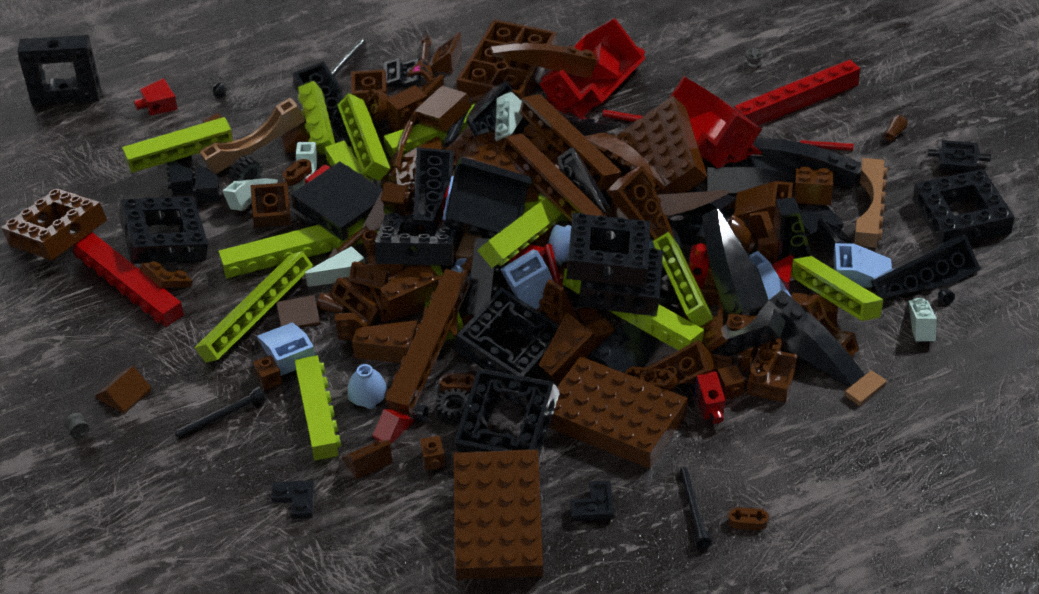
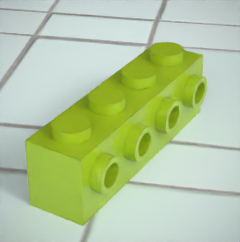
(316, 115)

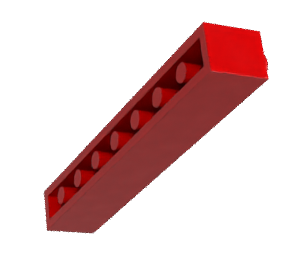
(800, 93)
(128, 279)

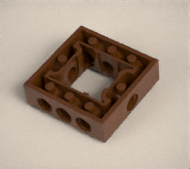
(47, 236)

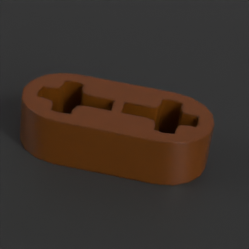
(297, 172)
(456, 381)
(748, 518)

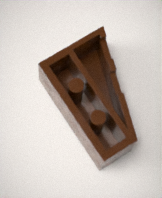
(409, 289)
(384, 341)
(566, 347)

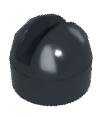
(219, 90)
(946, 296)

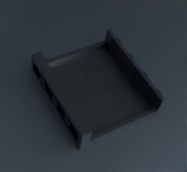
(485, 198)
(336, 199)

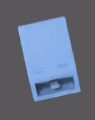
(859, 263)
(769, 276)
(527, 277)
(286, 345)

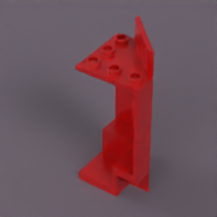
(578, 96)
(719, 129)

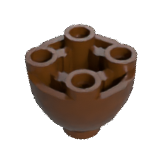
(376, 105)
(743, 232)

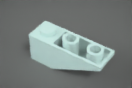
(507, 115)
(239, 192)
(333, 268)
(922, 320)

